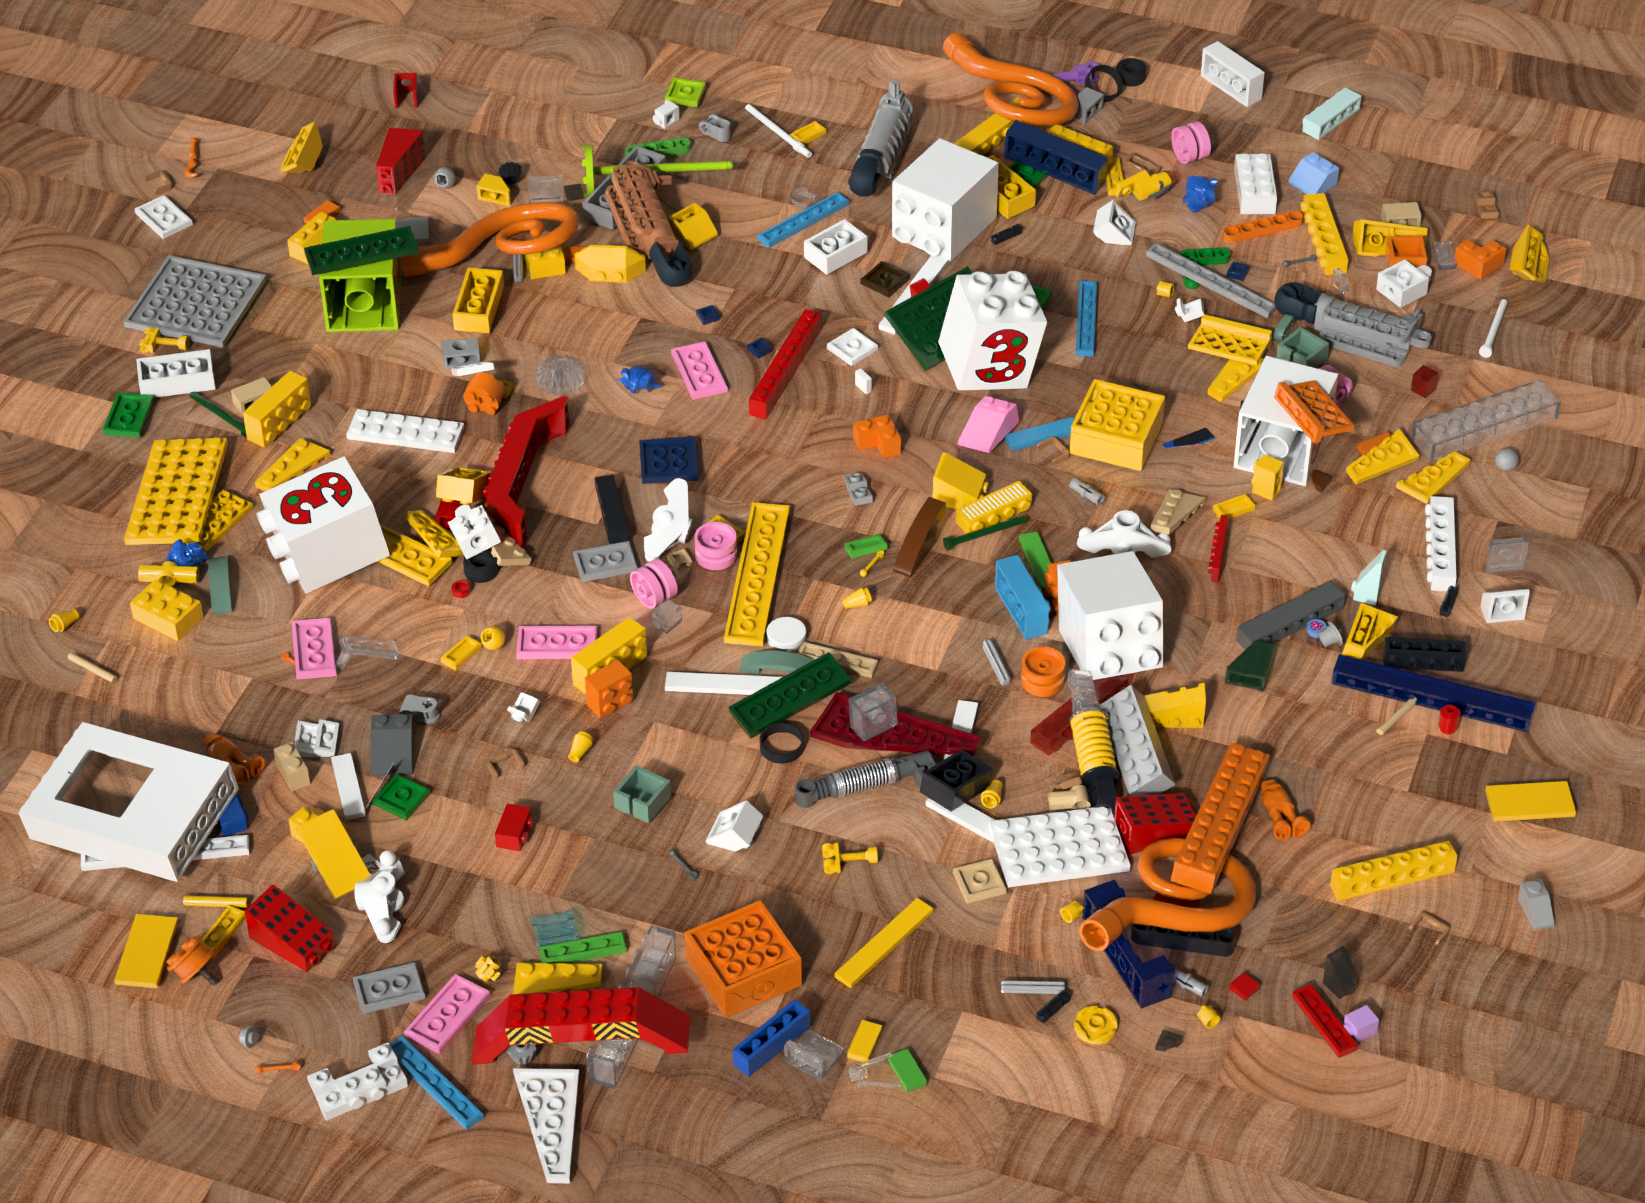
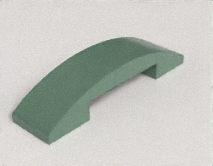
(219, 585)
(772, 660)

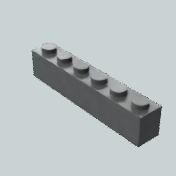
(1292, 616)

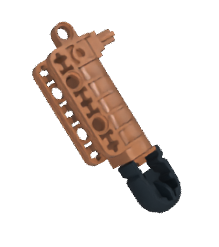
(648, 221)

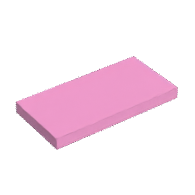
(699, 370)
(553, 641)
(313, 648)
(447, 1013)

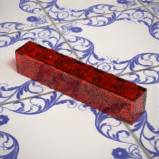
(1056, 728)

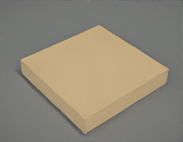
(979, 881)

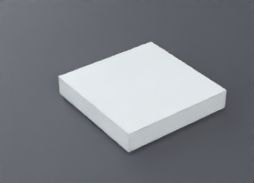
(852, 346)

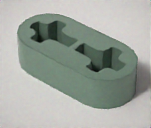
(1284, 327)

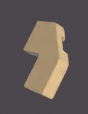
(681, 565)

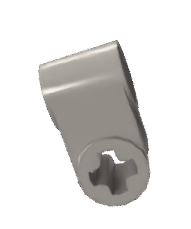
(716, 128)
(420, 708)

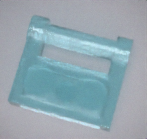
(554, 928)

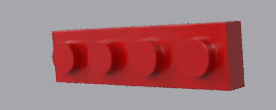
(1218, 543)
(1324, 1021)

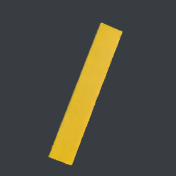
(883, 943)

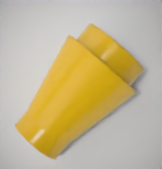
(857, 599)
(62, 620)
(580, 745)
(992, 794)

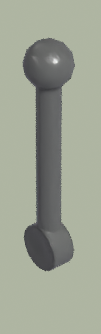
(1286, 263)
(692, 874)

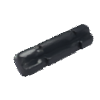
(1006, 234)
(1448, 601)
(1053, 1006)

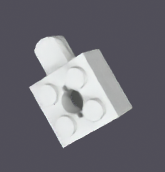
(1404, 282)
(473, 530)

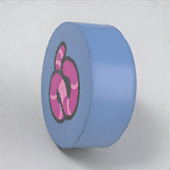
(1315, 626)

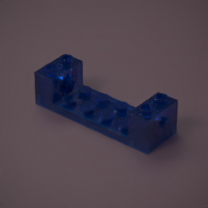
(1146, 981)

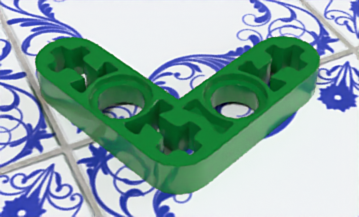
(1221, 256)

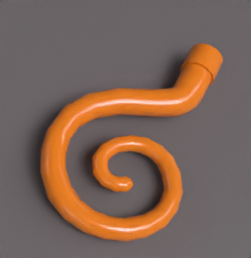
(1017, 80)
(509, 222)
(1108, 923)

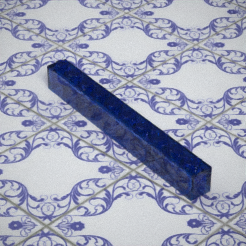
(1433, 692)

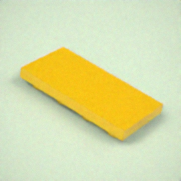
(223, 515)
(1530, 801)
(333, 853)
(146, 951)

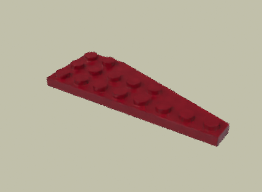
(910, 734)

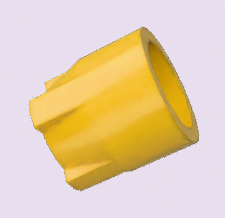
(1165, 289)
(1071, 911)
(1208, 1016)

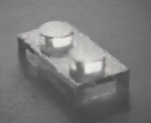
(1444, 255)

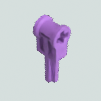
(1079, 74)

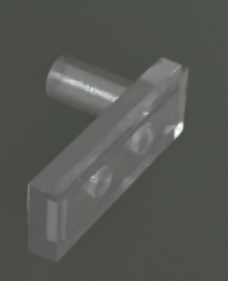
(365, 647)

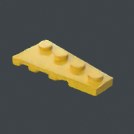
(1233, 377)
(1434, 478)
(436, 537)
(556, 977)

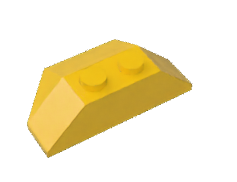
(303, 151)
(1530, 256)
(610, 263)

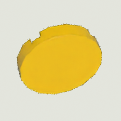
(1095, 1025)

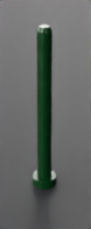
(222, 414)
(949, 543)

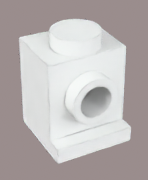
(666, 114)

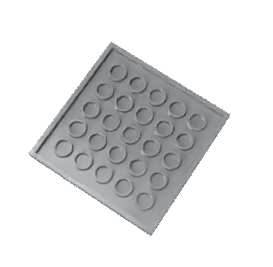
(195, 300)

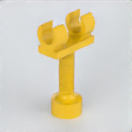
(154, 338)
(832, 866)

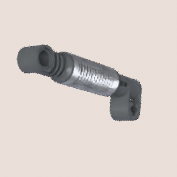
(867, 775)

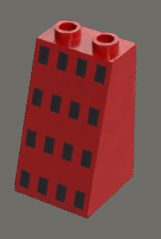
(399, 158)
(1152, 818)
(288, 929)

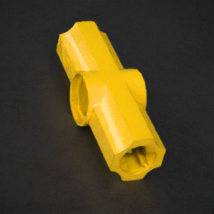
(168, 573)

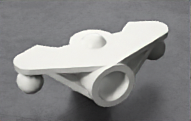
(670, 521)
(1123, 535)
(381, 898)

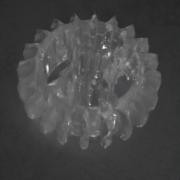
(560, 374)

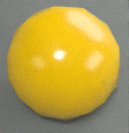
(493, 638)

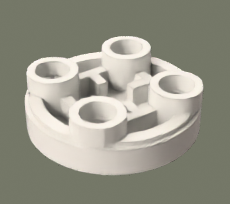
(786, 633)

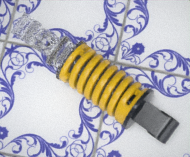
(1092, 740)

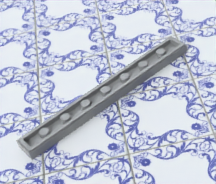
(1211, 280)

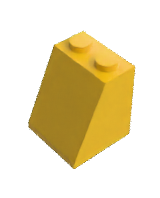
(957, 482)

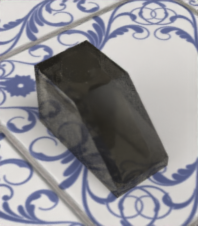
(1340, 973)

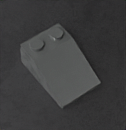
(392, 742)

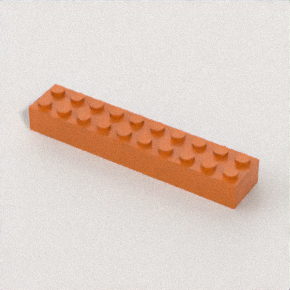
(1220, 818)

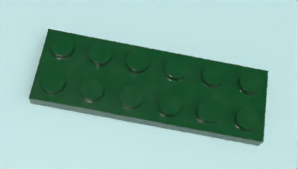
(361, 250)
(789, 695)

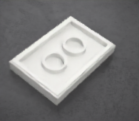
(163, 216)
(472, 368)

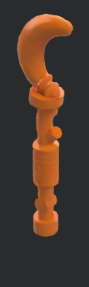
(193, 156)

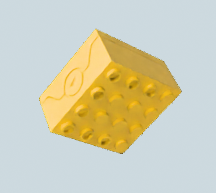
(1117, 424)

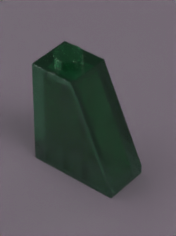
(1251, 666)

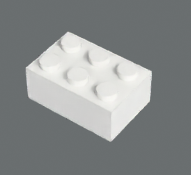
(835, 246)

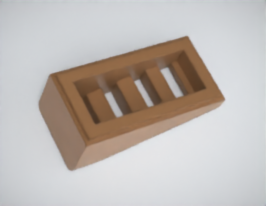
(1136, 164)

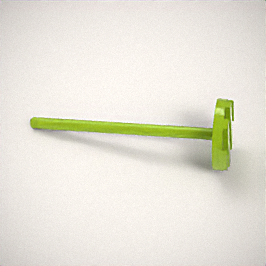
(592, 170)

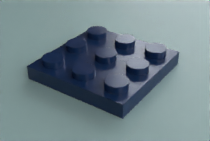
(668, 460)

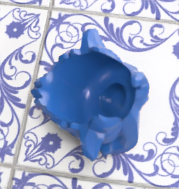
(1199, 193)
(638, 378)
(187, 554)

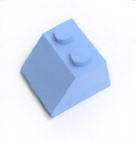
(1314, 174)

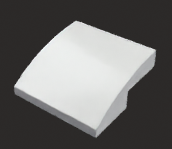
(316, 739)

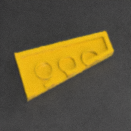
(1388, 456)
(292, 463)

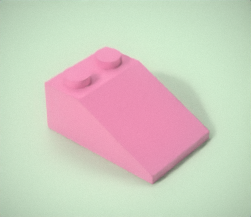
(989, 424)

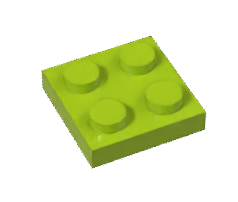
(685, 92)

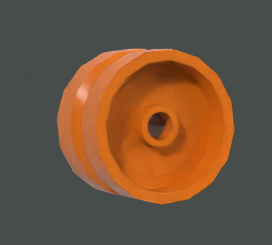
(1043, 671)

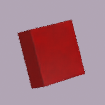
(1244, 986)

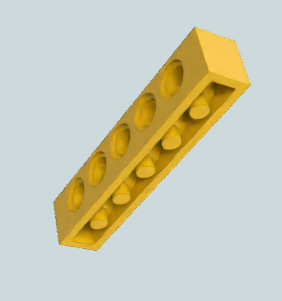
(1324, 233)
(1393, 870)

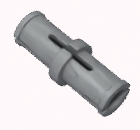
(1087, 491)
(1190, 983)

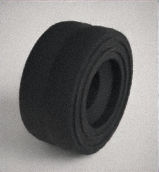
(1131, 71)
(481, 574)

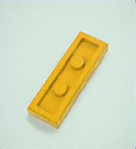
(1113, 175)
(224, 929)

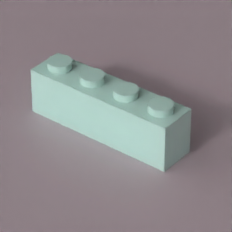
(1331, 113)

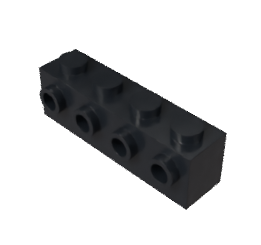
(1424, 654)

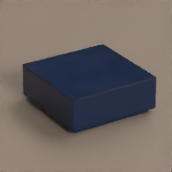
(1238, 271)
(707, 315)
(759, 348)

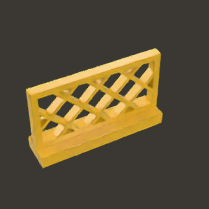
(1234, 333)

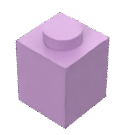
(1361, 1023)

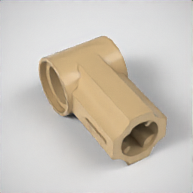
(1075, 798)

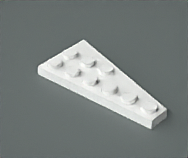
(551, 1111)

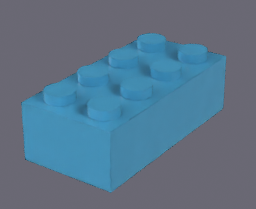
(1022, 597)

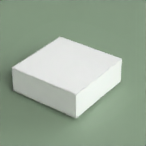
(863, 381)

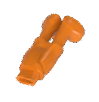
(225, 750)
(1279, 803)

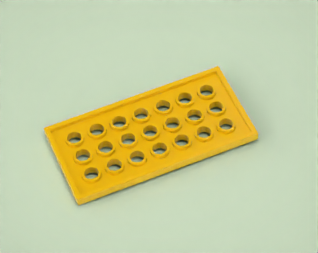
(201, 498)

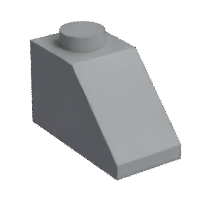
(1089, 104)
(1536, 904)

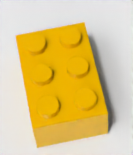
(462, 485)
(166, 610)

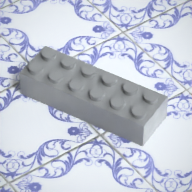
(596, 206)
(1137, 744)

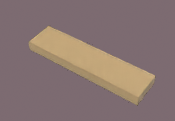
(849, 662)

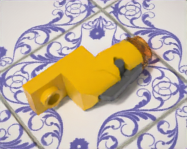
(1145, 186)

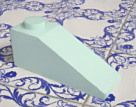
(1369, 581)

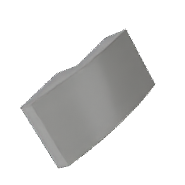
(857, 489)

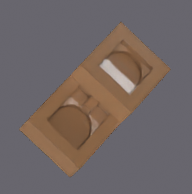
(1486, 204)

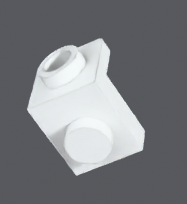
(1190, 310)
(524, 708)

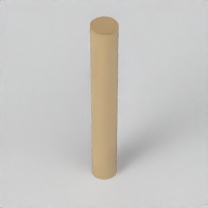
(92, 667)
(1396, 716)

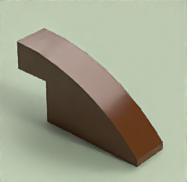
(920, 537)

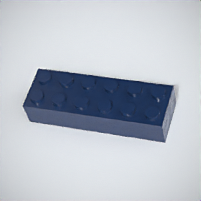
(1060, 157)

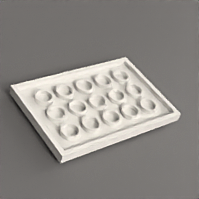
(1059, 846)

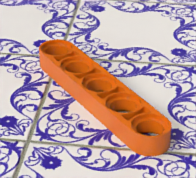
(1256, 231)

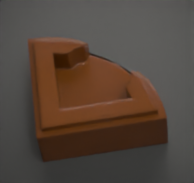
(1320, 480)

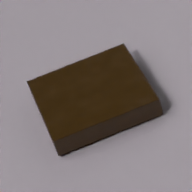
(885, 279)

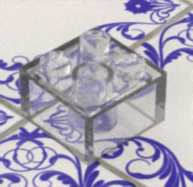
(873, 711)

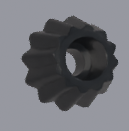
(510, 172)

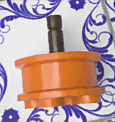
(192, 960)

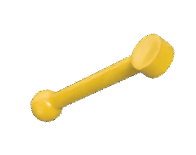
(880, 554)

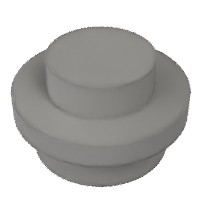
(249, 1036)

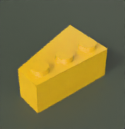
(1368, 631)
(1178, 708)

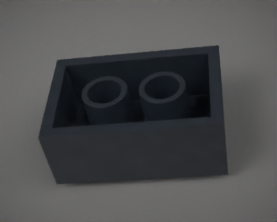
(956, 780)

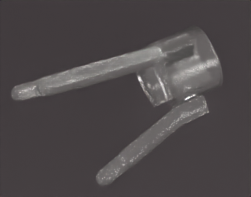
(858, 1072)

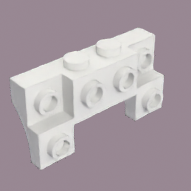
(358, 1087)

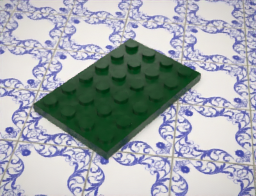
(922, 318)

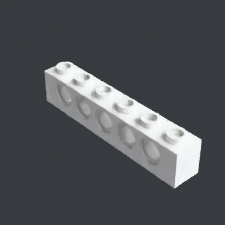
(1441, 543)

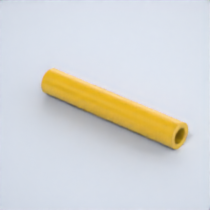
(215, 901)

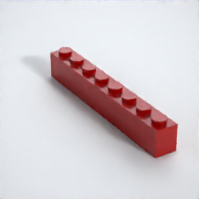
(785, 364)

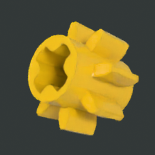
(488, 968)

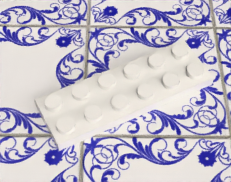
(405, 431)

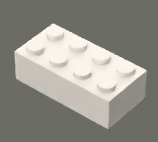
(1232, 74)
(1255, 184)
(176, 373)

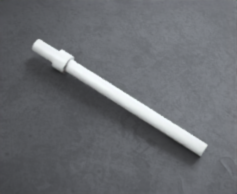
(797, 145)

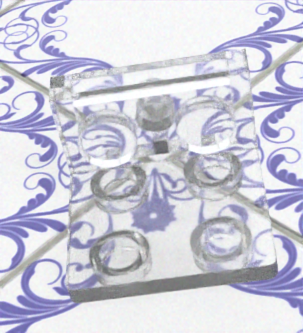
(813, 1054)

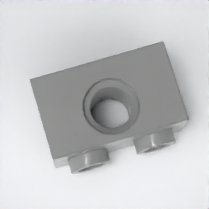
(460, 352)

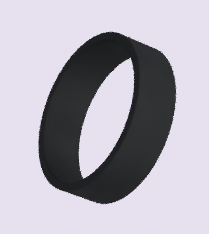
(1113, 73)
(786, 728)

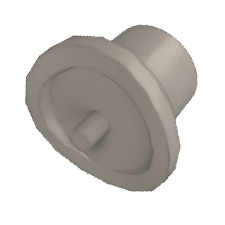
(1330, 635)

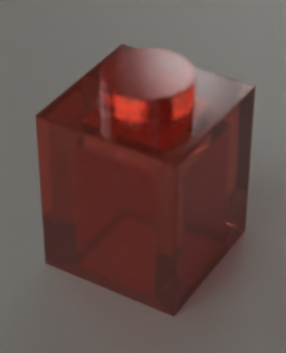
(1424, 381)

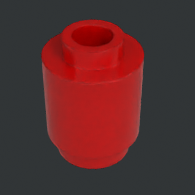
(1449, 719)

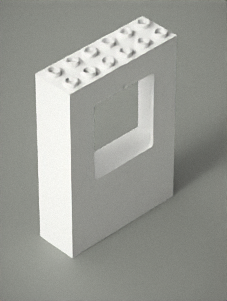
(161, 824)

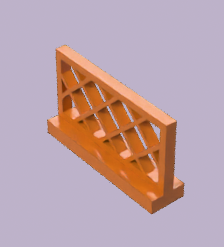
(1304, 415)

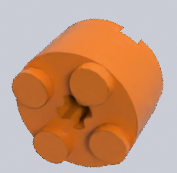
(484, 393)

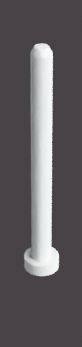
(1486, 349)

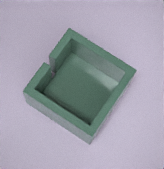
(1303, 348)
(642, 794)

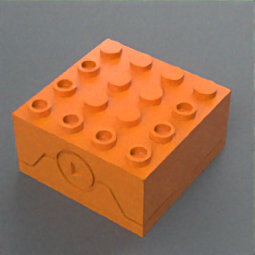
(743, 959)

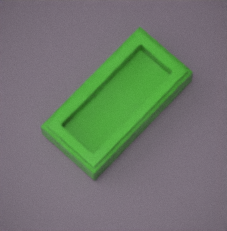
(865, 546)
(907, 1070)

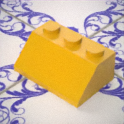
(308, 236)

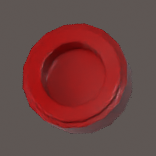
(461, 589)

